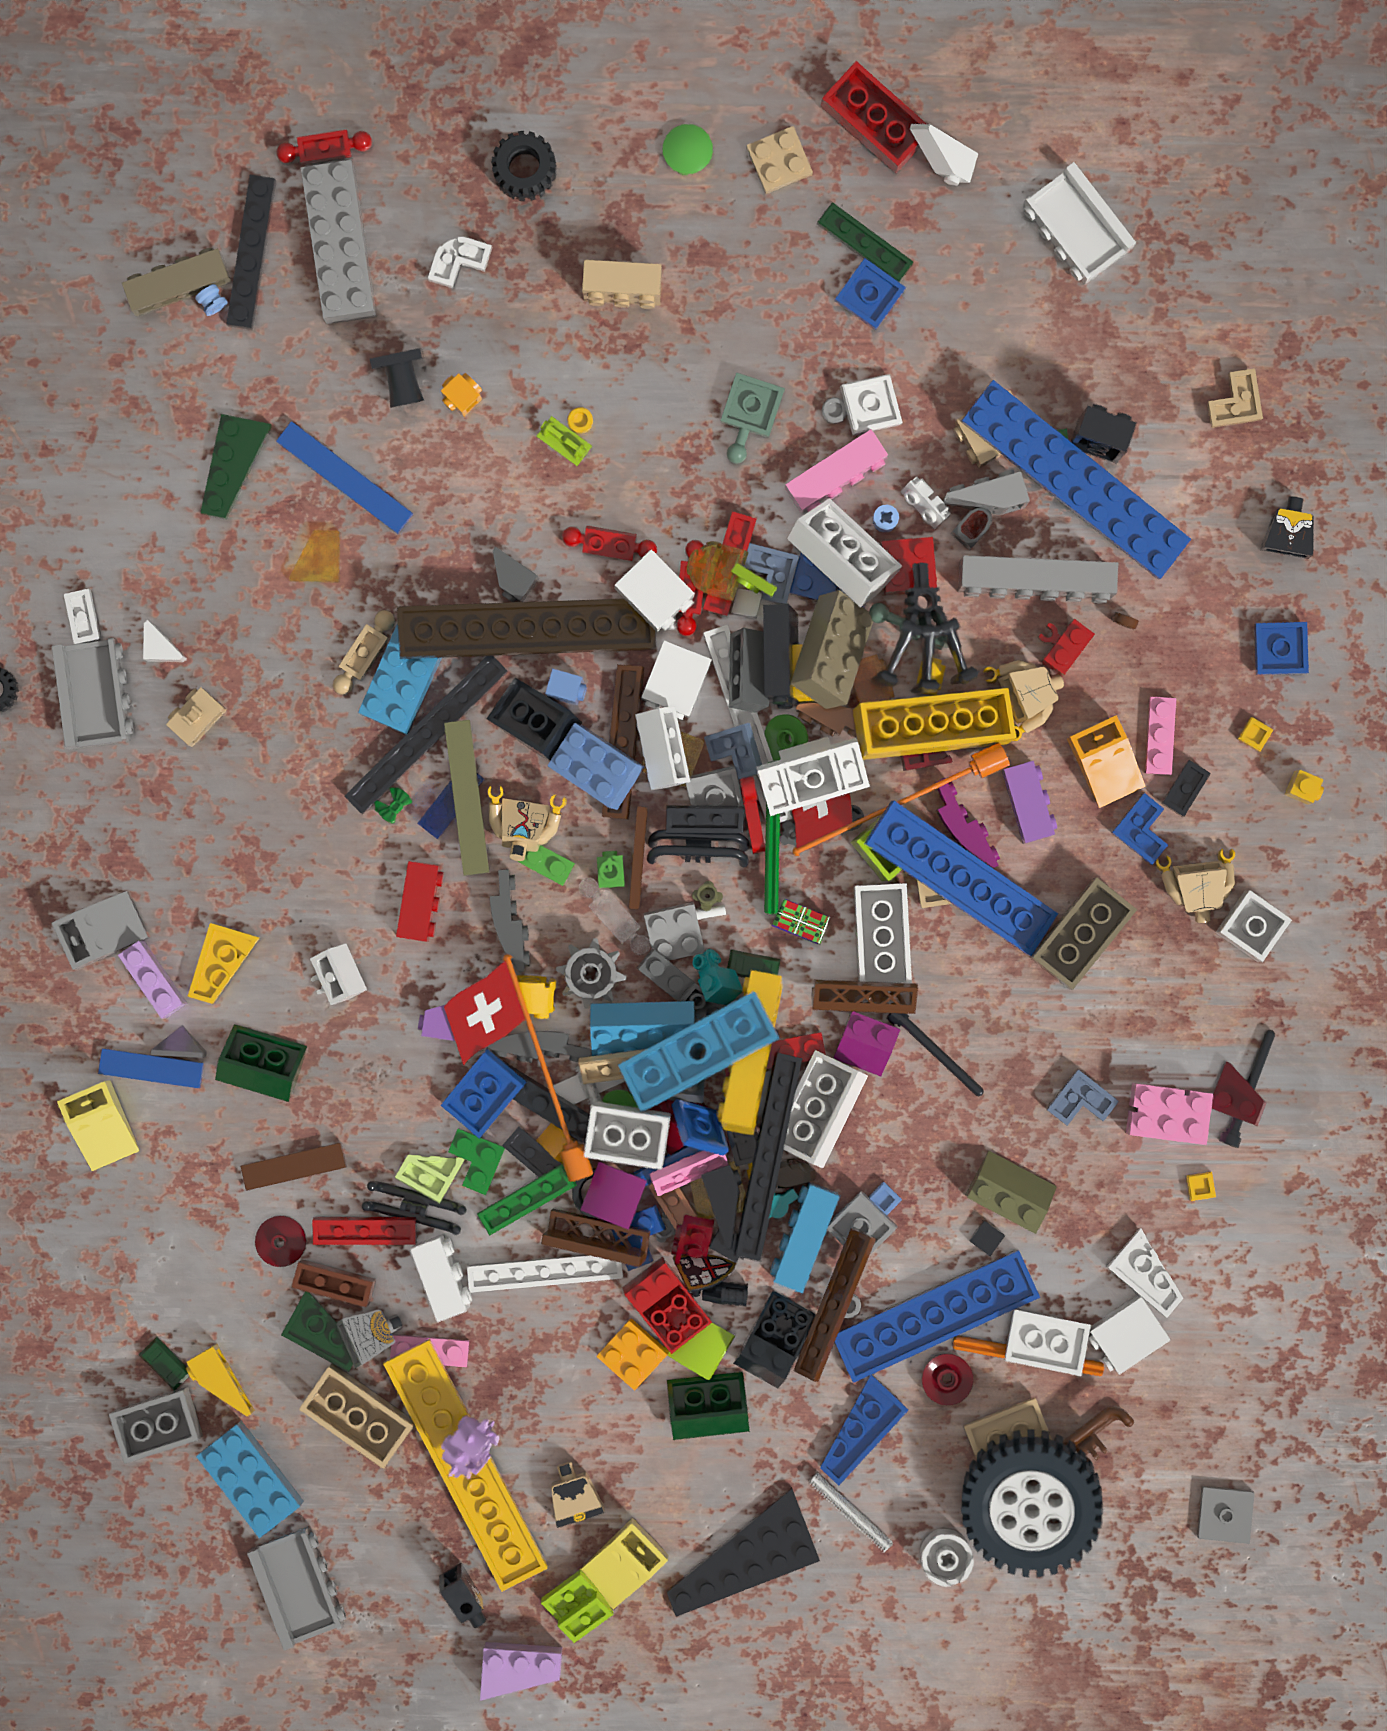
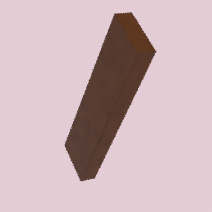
(638, 858)
(293, 1166)

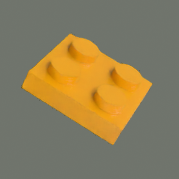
(632, 1354)

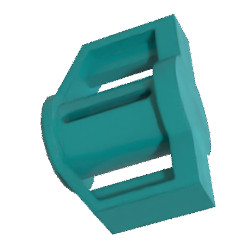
(781, 1203)

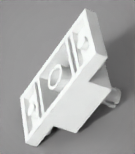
(812, 774)

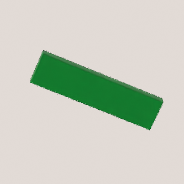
(525, 1199)

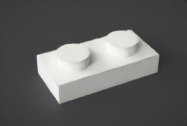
(82, 616)

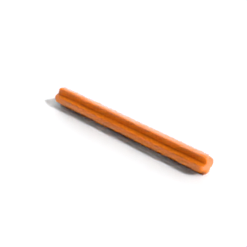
(998, 1350)

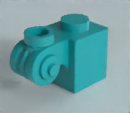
(717, 983)

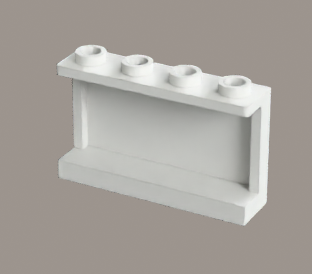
(1078, 224)

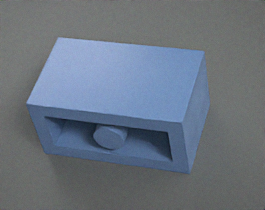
(566, 687)

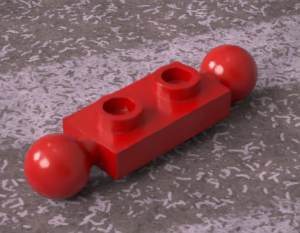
(324, 147)
(607, 542)
(686, 624)

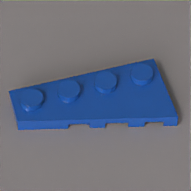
(864, 1428)

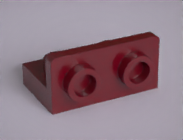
(692, 1238)

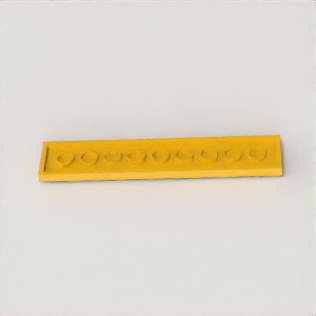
(482, 1498)

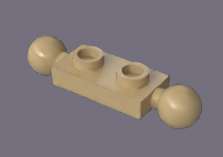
(363, 652)

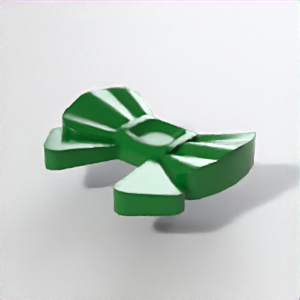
(389, 813)

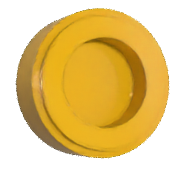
(580, 420)

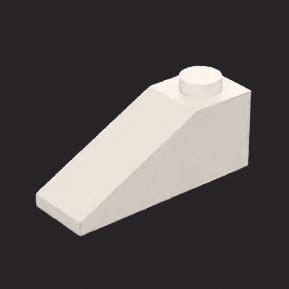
(946, 155)

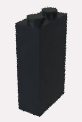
(780, 633)

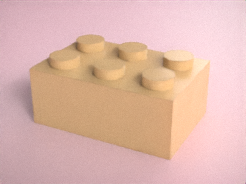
(622, 283)

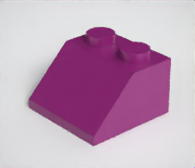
(866, 1043)

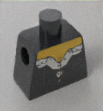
(1290, 531)
(462, 1595)

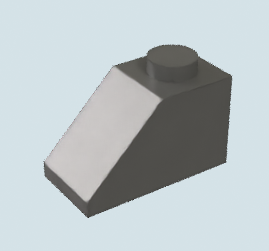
(513, 577)

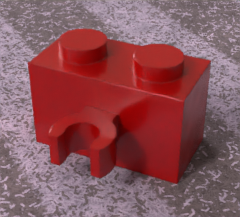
(1066, 646)

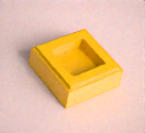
(1255, 734)
(1200, 1186)

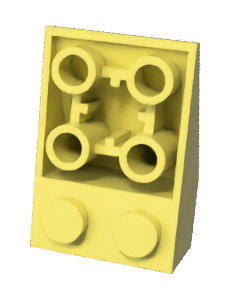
(98, 1125)
(625, 1563)

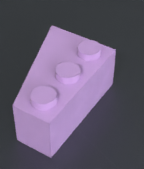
(517, 1667)

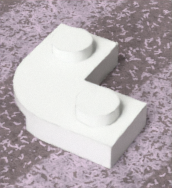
(457, 252)

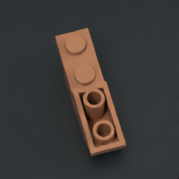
(831, 720)

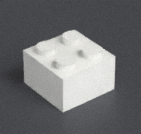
(1253, 926)

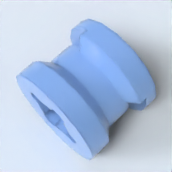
(211, 300)
(883, 522)

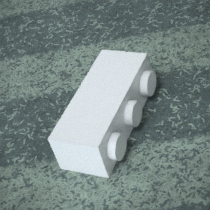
(662, 748)

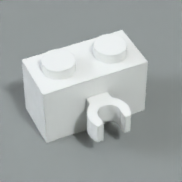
(337, 974)

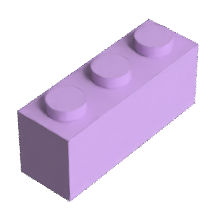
(152, 979)

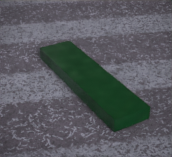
(864, 242)

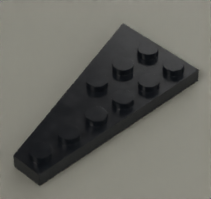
(759, 1552)

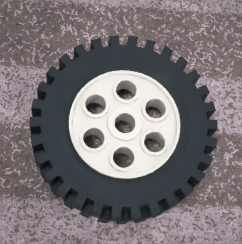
(1058, 1471)

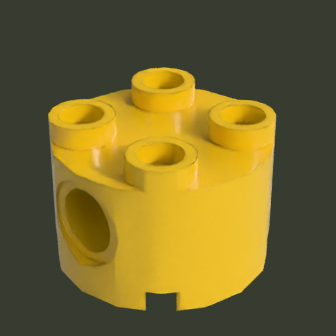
(538, 994)

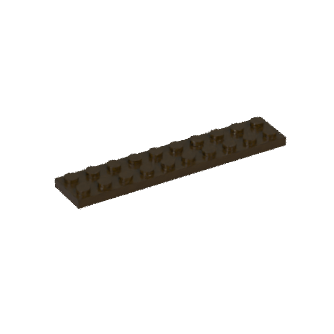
(521, 628)

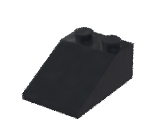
(532, 719)

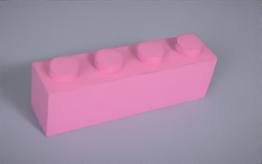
(836, 471)

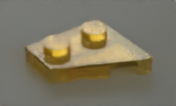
(319, 559)

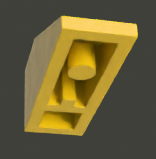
(217, 1377)

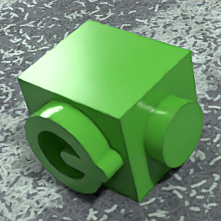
(610, 870)

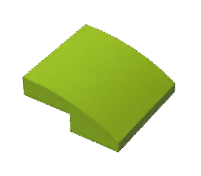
(704, 1350)
(577, 1606)

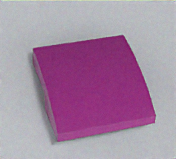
(613, 1195)

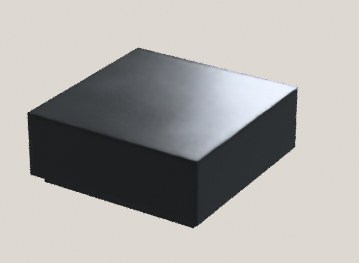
(987, 1238)

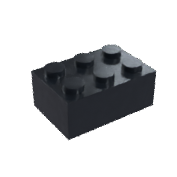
(1103, 433)

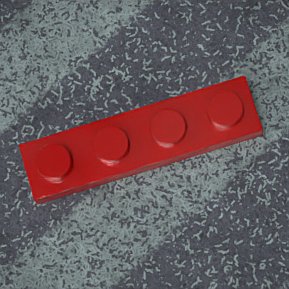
(738, 536)
(798, 1046)
(364, 1230)

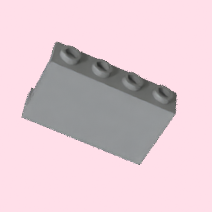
(92, 693)
(296, 1587)

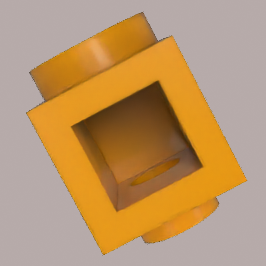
(461, 393)

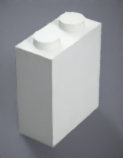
(655, 591)
(676, 679)
(1127, 1335)

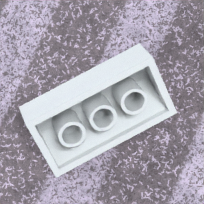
(844, 552)
(821, 1107)

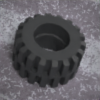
(517, 146)

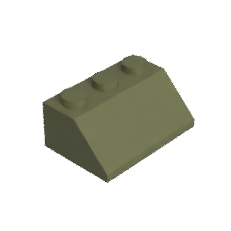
(1011, 1192)

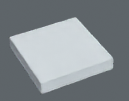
(871, 404)

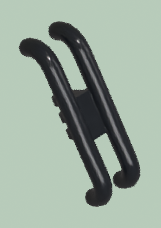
(699, 846)
(414, 1205)

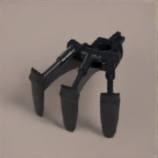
(927, 633)

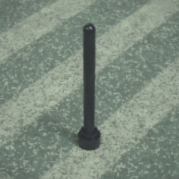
(903, 1020)
(1232, 1135)

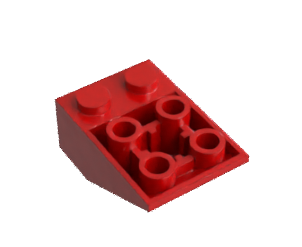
(666, 1305)

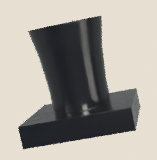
(401, 376)

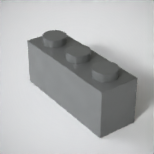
(747, 671)

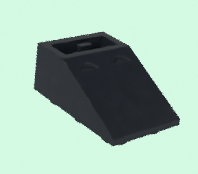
(775, 1339)

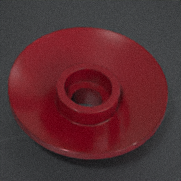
(292, 1235)
(956, 1389)

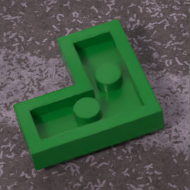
(483, 1156)

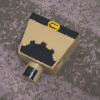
(574, 1497)

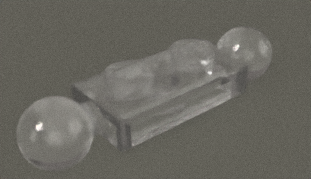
(614, 916)

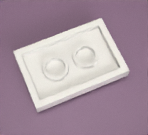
(1047, 1342)

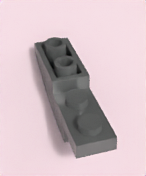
(510, 932)
(676, 983)
(551, 1041)

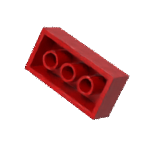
(873, 116)

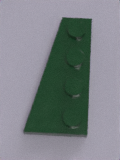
(233, 455)

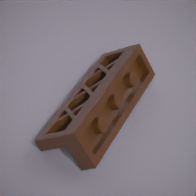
(864, 996)
(592, 1246)

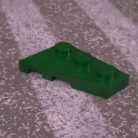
(317, 1332)

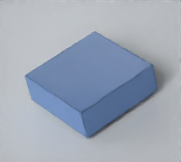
(885, 1198)

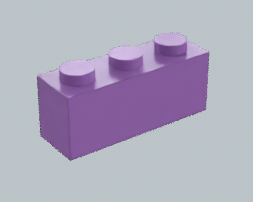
(1029, 802)

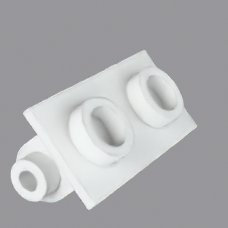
(917, 494)

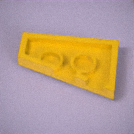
(219, 960)

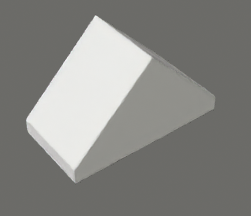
(158, 647)

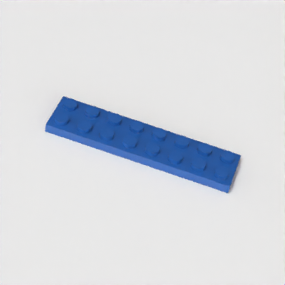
(961, 878)
(936, 1316)

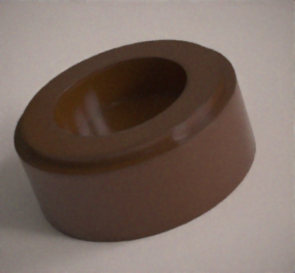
(1125, 621)

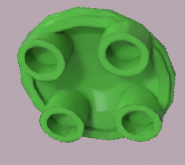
(687, 149)

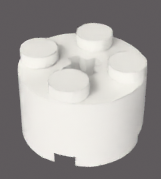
(951, 1571)

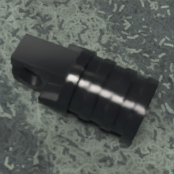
(727, 1293)

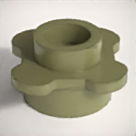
(707, 888)

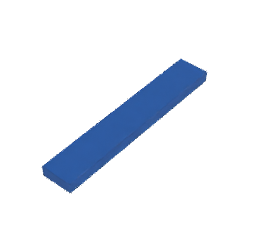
(344, 477)

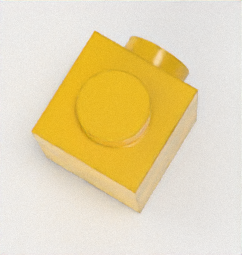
(1304, 787)

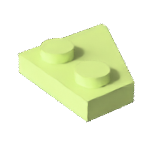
(429, 1174)

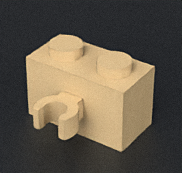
(195, 716)

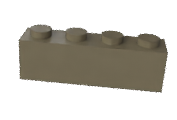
(175, 282)

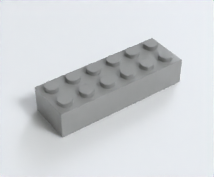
(338, 242)
(1037, 578)

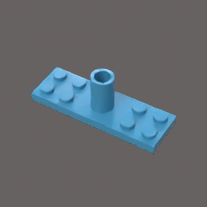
(676, 1060)

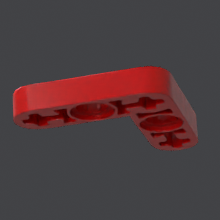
(752, 815)

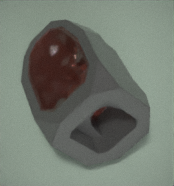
(973, 527)

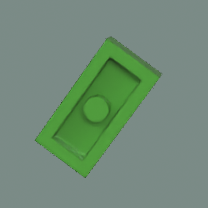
(548, 864)

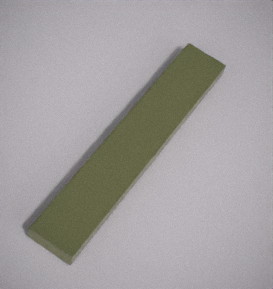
(466, 797)

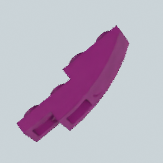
(969, 836)

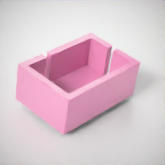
(1169, 1113)

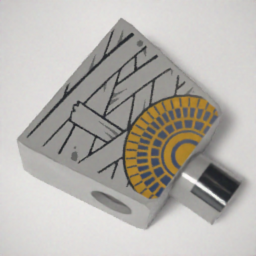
(368, 1334)

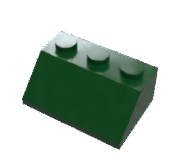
(260, 1063)
(708, 1406)

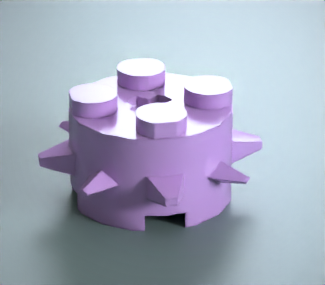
(469, 1447)

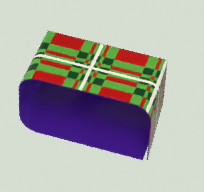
(801, 921)

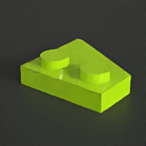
(752, 581)

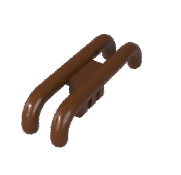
(1086, 1435)

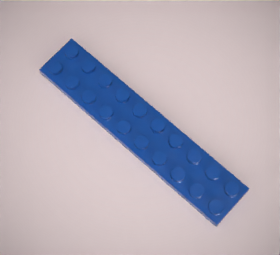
(1075, 479)

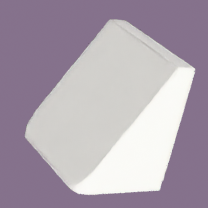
(746, 603)

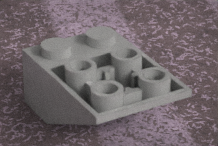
(998, 495)
(99, 930)

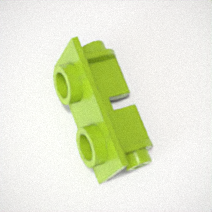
(563, 440)

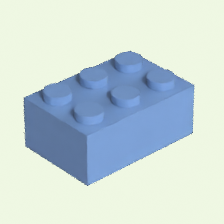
(595, 766)

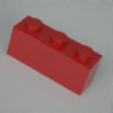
(419, 901)

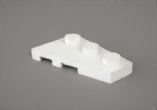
(1144, 1273)

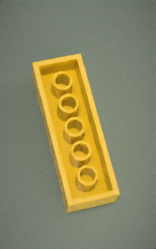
(934, 723)
(748, 1074)

